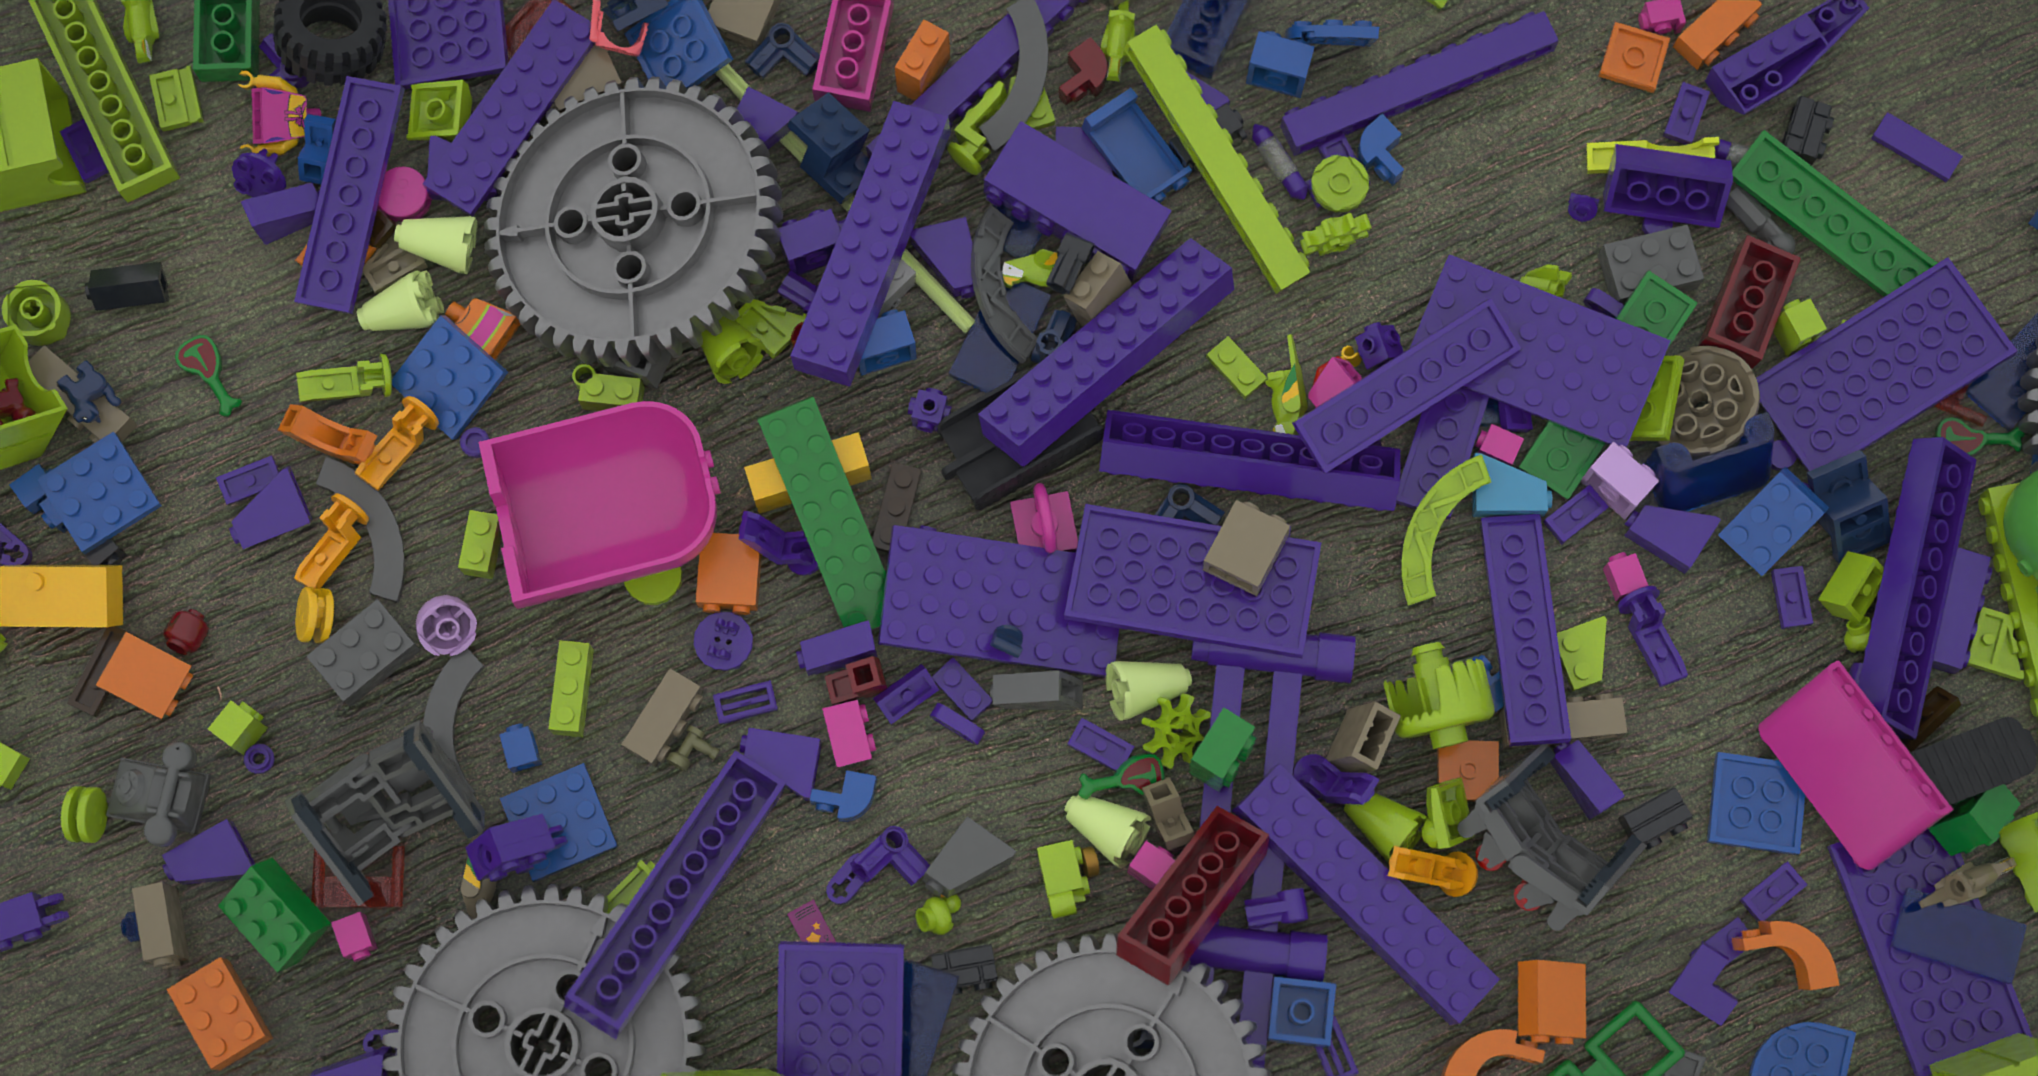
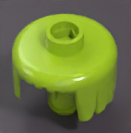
(1440, 699)

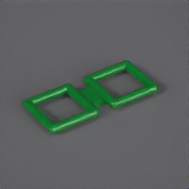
(1604, 1065)

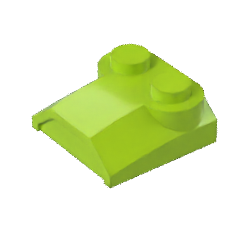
(438, 109)
(1445, 810)

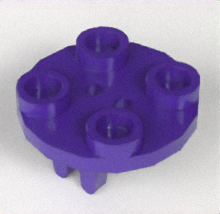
(257, 174)
(719, 654)

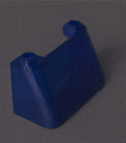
(1716, 477)

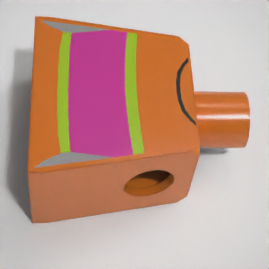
(484, 324)

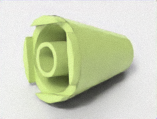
(440, 240)
(1140, 684)
(1109, 827)

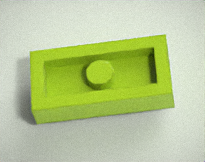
(1236, 367)

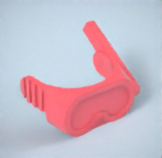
(601, 40)

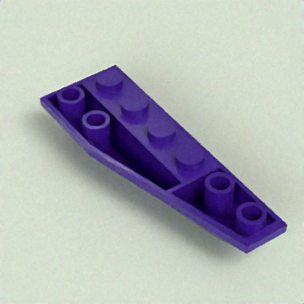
(1782, 56)

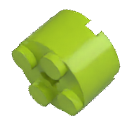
(37, 312)

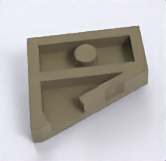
(391, 265)

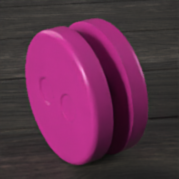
(404, 194)

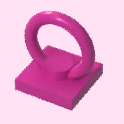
(1045, 521)

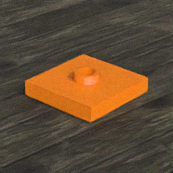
(1634, 57)
(1474, 762)

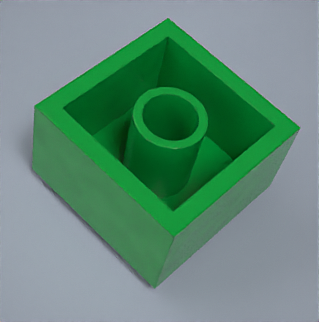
(1976, 820)

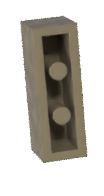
(663, 718)

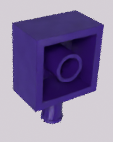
(810, 241)

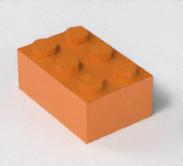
(219, 1013)

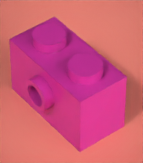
(848, 733)
(1150, 864)

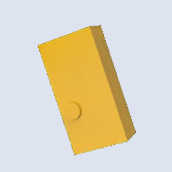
(769, 487)
(61, 595)

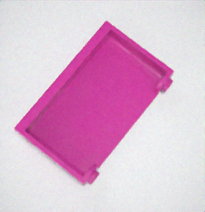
(1853, 767)

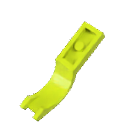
(1600, 153)

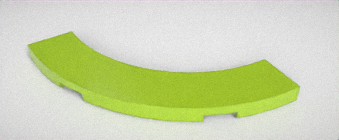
(1427, 523)

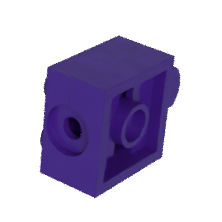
(513, 847)

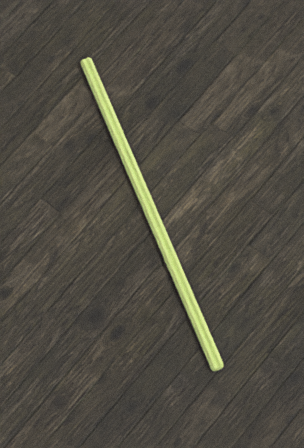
(923, 277)

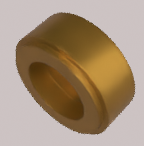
(1090, 861)

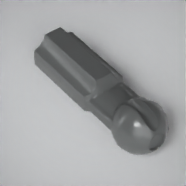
(1759, 220)

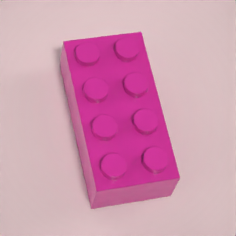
(853, 51)

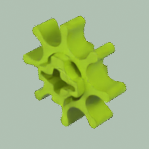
(1335, 234)
(1176, 718)

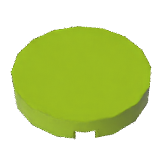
(1340, 183)
(655, 588)

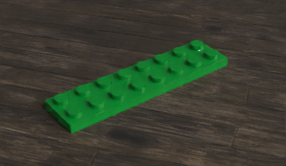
(1828, 216)
(1565, 455)
(827, 510)

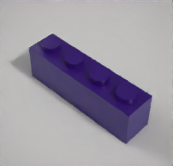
(1961, 606)

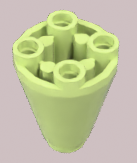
(403, 305)

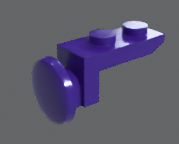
(777, 545)
(1652, 636)
(1332, 785)

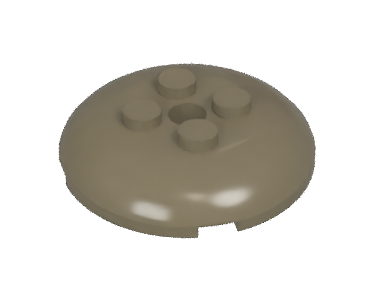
(1731, 395)

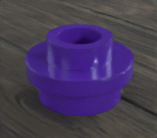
(252, 752)

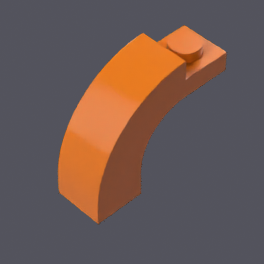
(327, 436)
(1808, 953)
(1477, 1050)

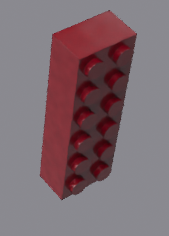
(1192, 895)

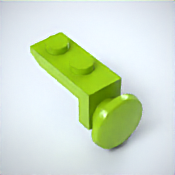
(971, 147)
(345, 381)

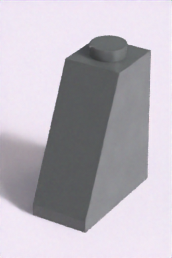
(1037, 691)
(966, 860)

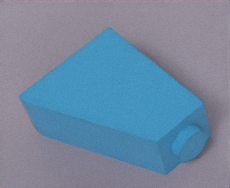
(1510, 492)

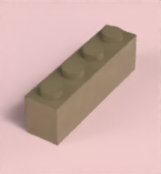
(50, 368)
(1587, 719)

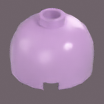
(446, 625)

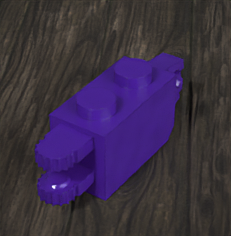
(27, 919)

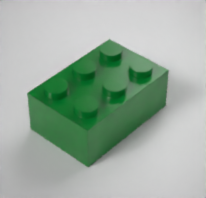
(226, 39)
(1221, 749)
(274, 914)

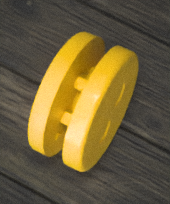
(314, 614)

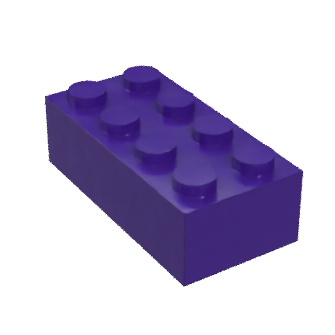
(1667, 186)

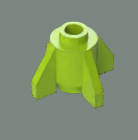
(1548, 279)

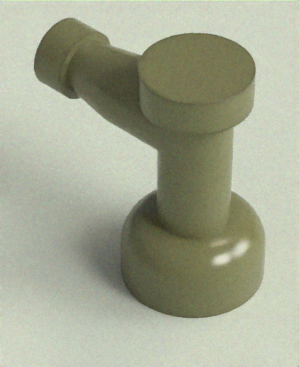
(693, 740)

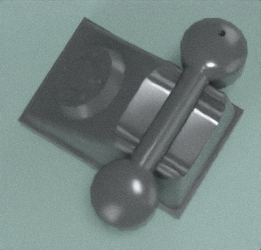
(160, 795)

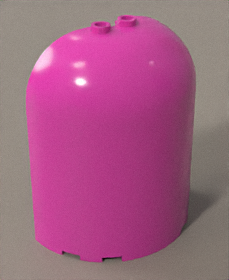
(600, 499)

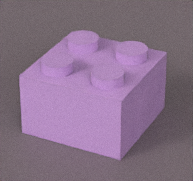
(1620, 479)

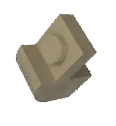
(1168, 814)

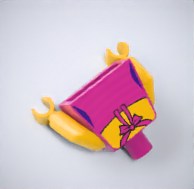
(276, 114)

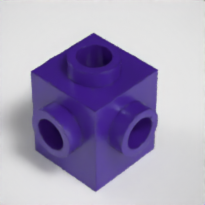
(1378, 345)
(928, 420)

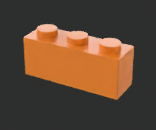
(1714, 29)

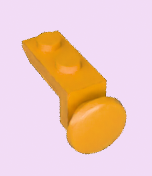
(398, 442)
(334, 544)
(1453, 873)

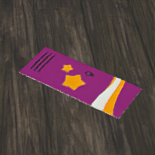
(810, 924)

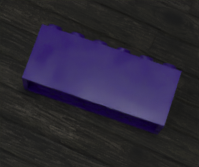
(1074, 196)

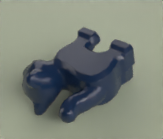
(89, 388)

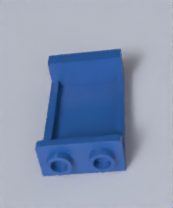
(1135, 148)

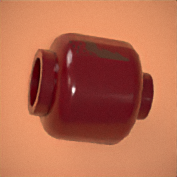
(186, 631)

